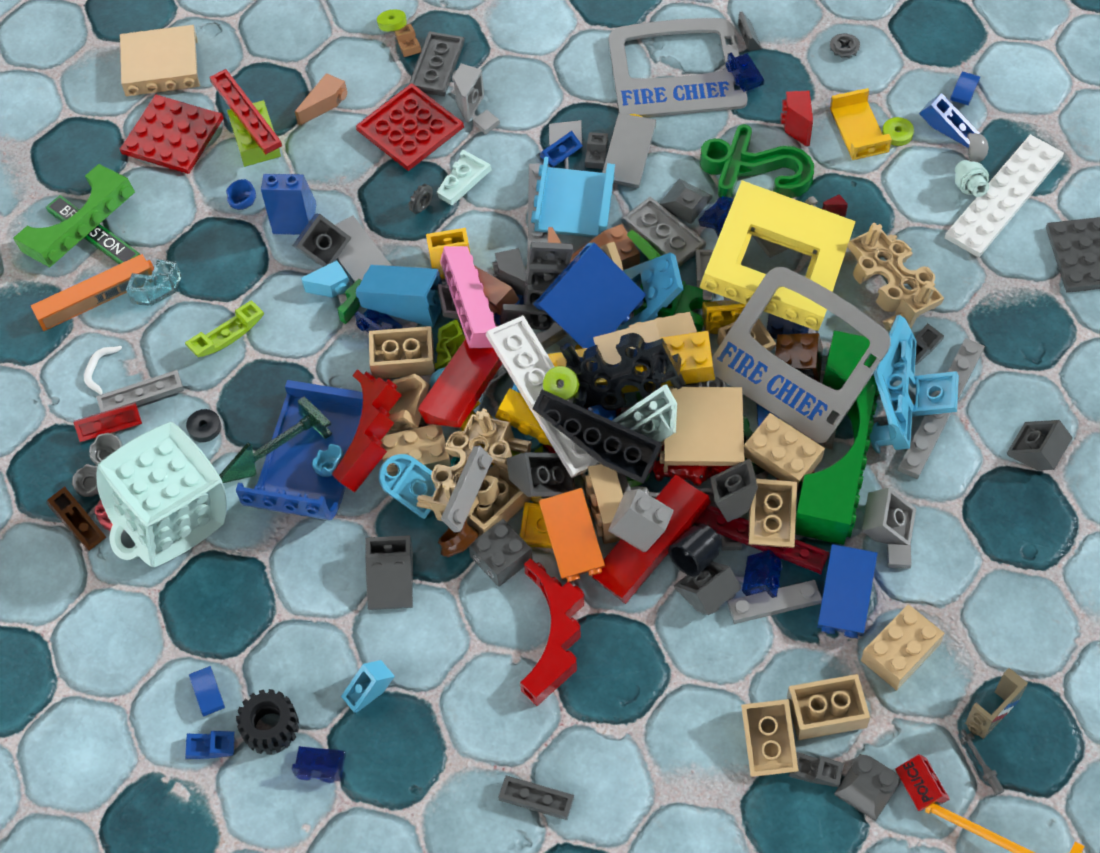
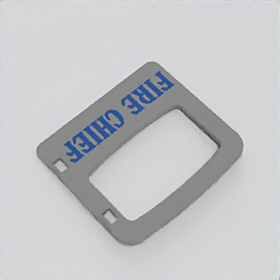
(674, 94)
(778, 385)

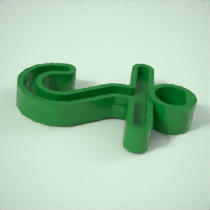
(734, 161)

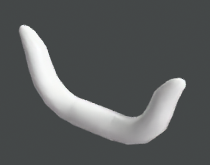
(92, 364)

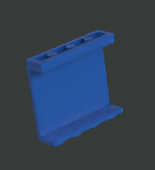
(590, 297)

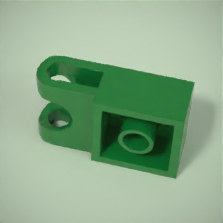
(686, 301)

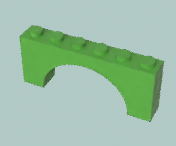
(53, 242)

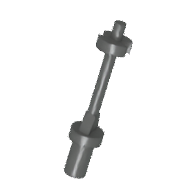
(989, 775)

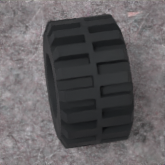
(259, 706)

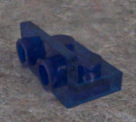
(744, 71)
(374, 320)
(319, 764)

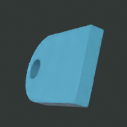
(408, 483)

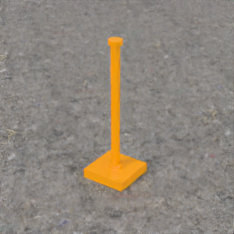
(985, 833)

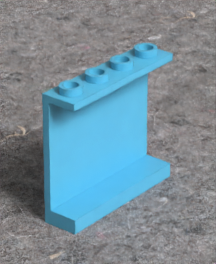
(573, 200)

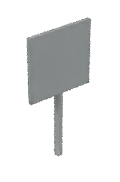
(558, 130)

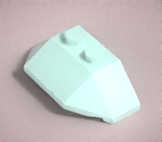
(653, 415)

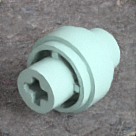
(972, 178)

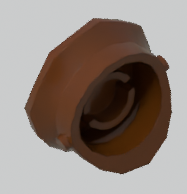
(457, 542)

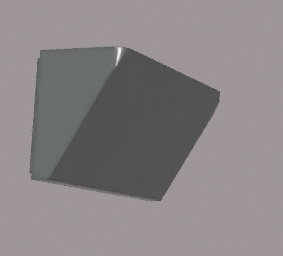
(748, 33)

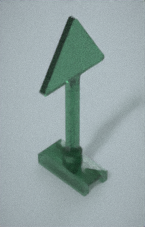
(244, 462)

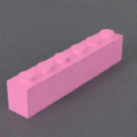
(467, 295)

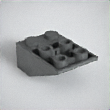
(389, 572)

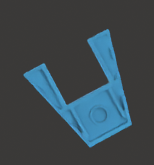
(660, 284)

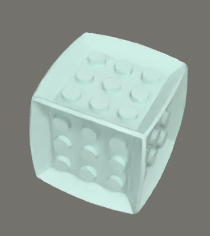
(160, 495)

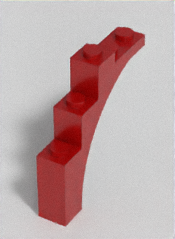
(374, 424)
(555, 663)

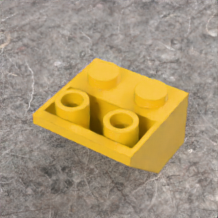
(438, 240)
(720, 313)

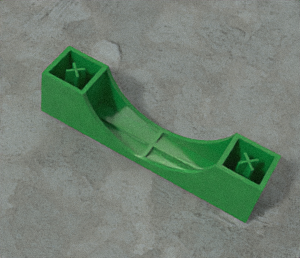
(832, 495)

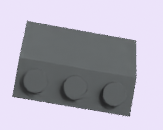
(539, 474)

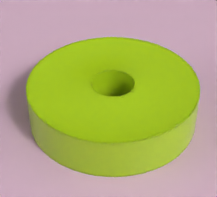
(391, 20)
(899, 124)
(570, 379)

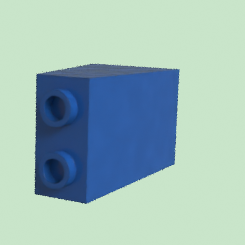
(288, 202)
(847, 591)

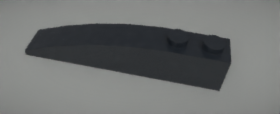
(600, 437)

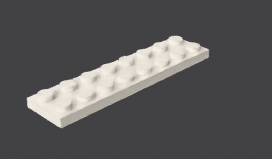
(1005, 196)
(527, 366)

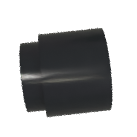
(695, 549)

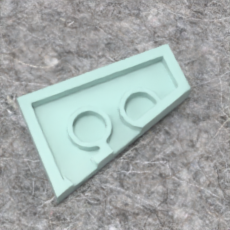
(464, 176)

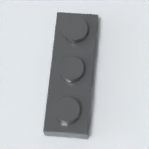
(536, 797)

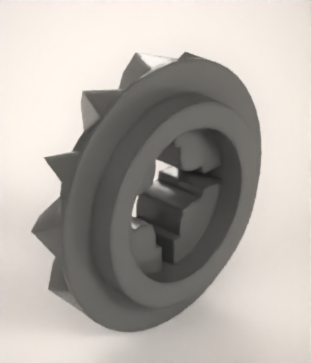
(843, 40)
(421, 198)

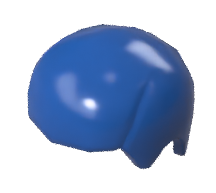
(241, 194)

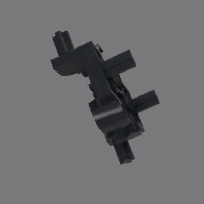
(654, 355)

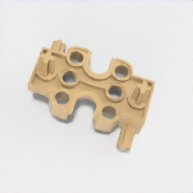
(894, 295)
(498, 443)

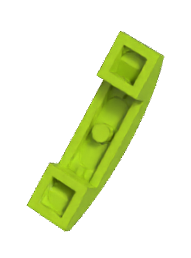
(228, 332)

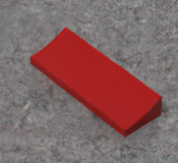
(460, 386)
(628, 566)

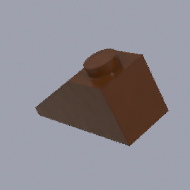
(75, 518)

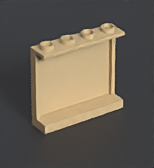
(159, 60)
(706, 428)

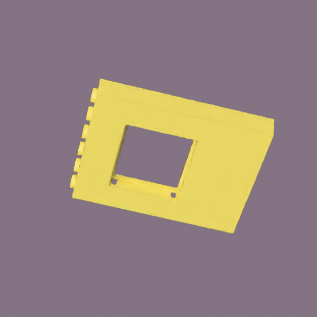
(785, 224)

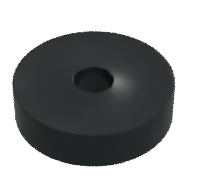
(206, 433)

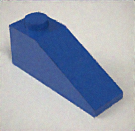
(947, 119)

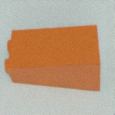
(572, 535)

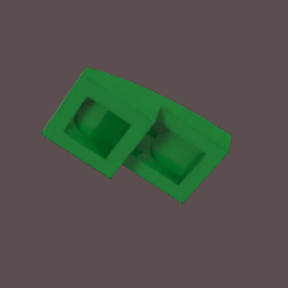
(351, 305)

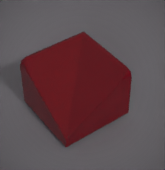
(836, 205)

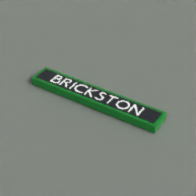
(99, 236)

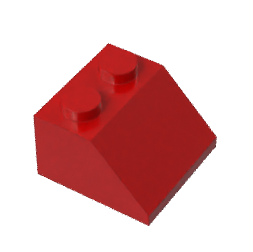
(797, 116)

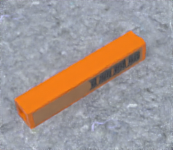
(89, 293)

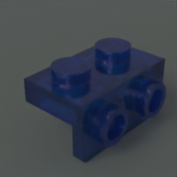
(716, 215)
(762, 574)

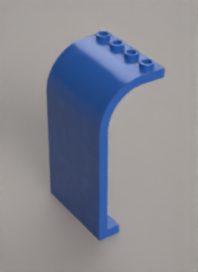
(287, 475)

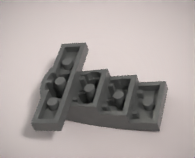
(543, 267)

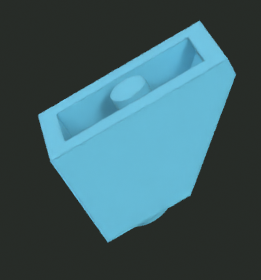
(326, 281)
(367, 685)

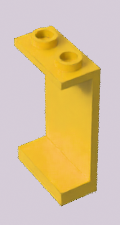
(858, 125)

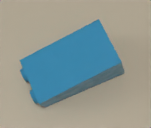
(402, 292)

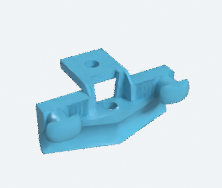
(899, 409)

